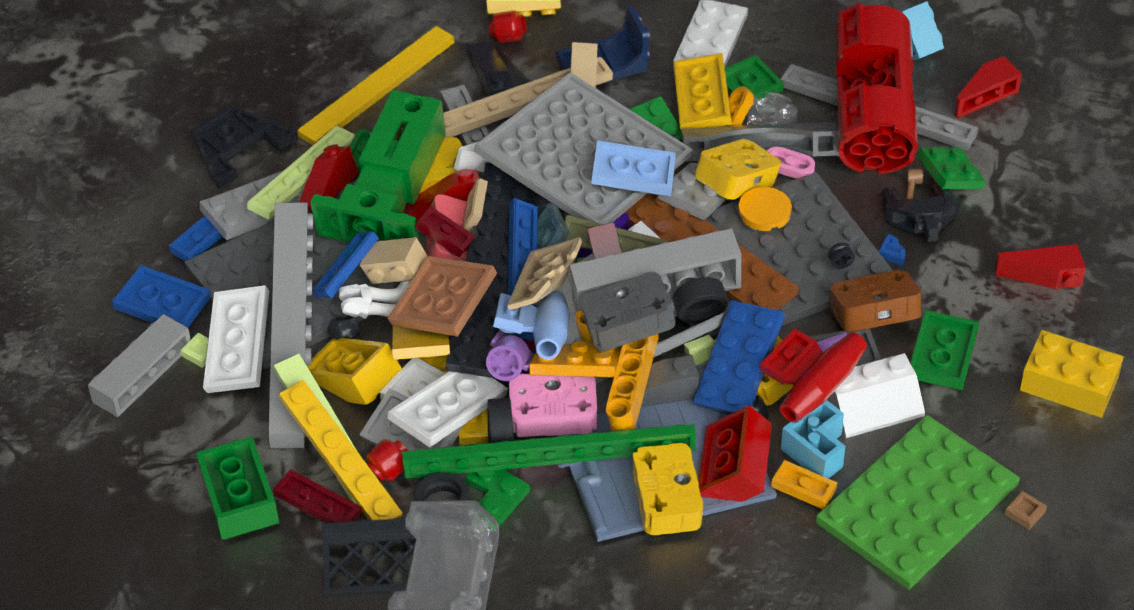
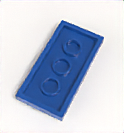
(734, 364)

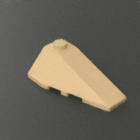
(544, 272)

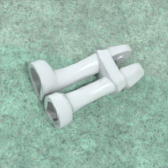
(358, 299)

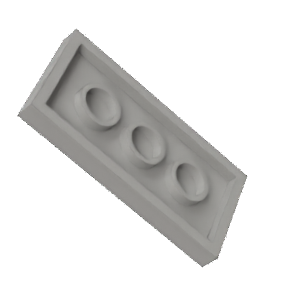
(229, 210)

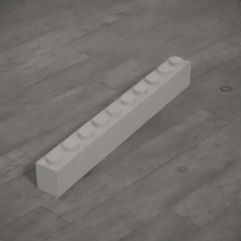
(289, 311)

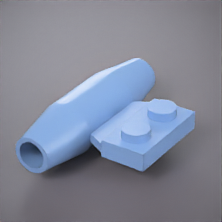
(547, 322)

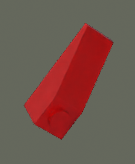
(990, 84)
(330, 173)
(454, 185)
(1047, 267)

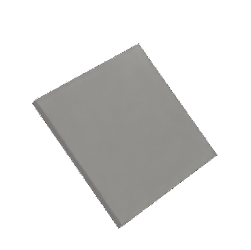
(555, 142)

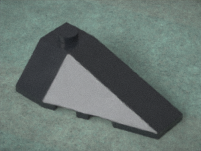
(494, 69)

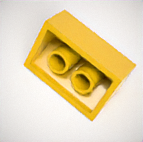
(523, 7)

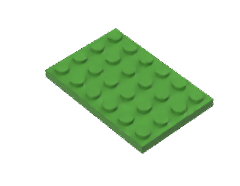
(917, 501)

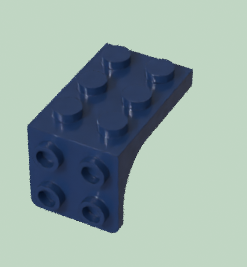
(623, 52)

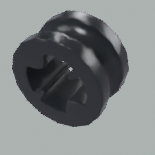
(841, 255)

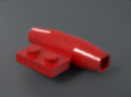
(811, 371)

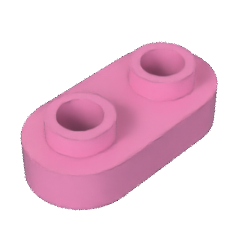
(793, 163)

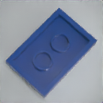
(155, 293)

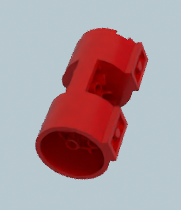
(875, 89)

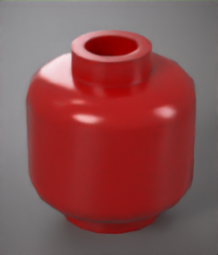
(508, 26)
(386, 460)

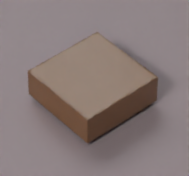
(1025, 510)

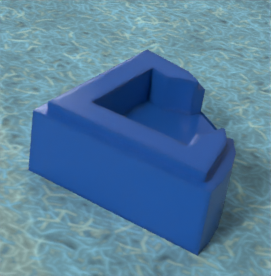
(892, 250)

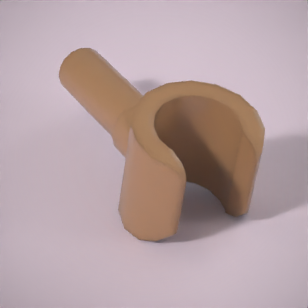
(915, 176)

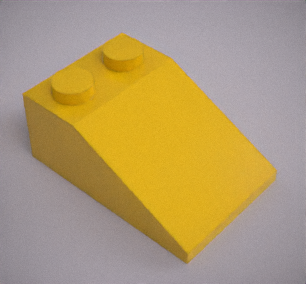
(354, 369)

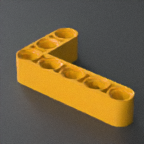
(629, 378)

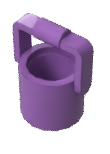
(508, 356)

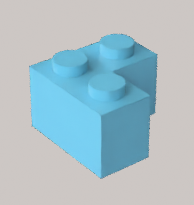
(925, 36)
(814, 440)

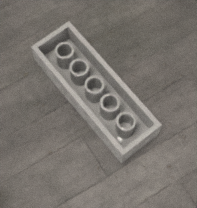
(676, 262)

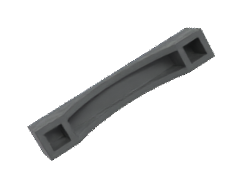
(805, 138)

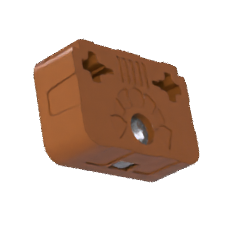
(875, 300)

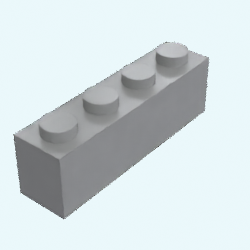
(139, 365)

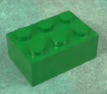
(237, 488)

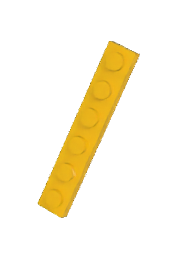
(339, 453)

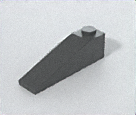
(669, 380)

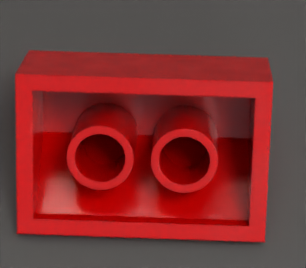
(735, 456)

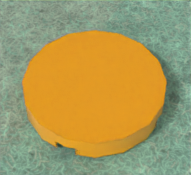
(764, 208)

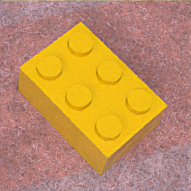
(1071, 373)

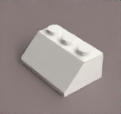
(878, 396)

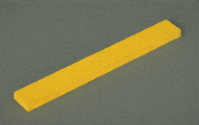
(377, 85)

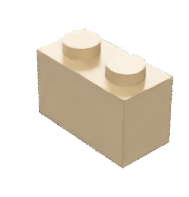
(393, 260)

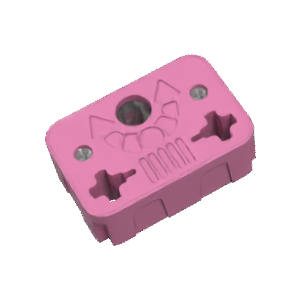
(553, 405)

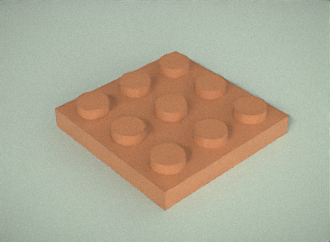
(442, 295)

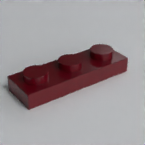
(315, 499)

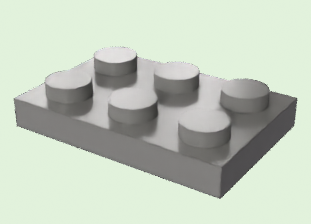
(692, 194)
(381, 428)

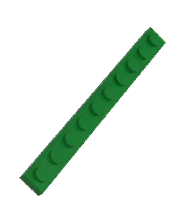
(543, 451)

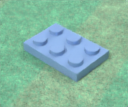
(633, 168)

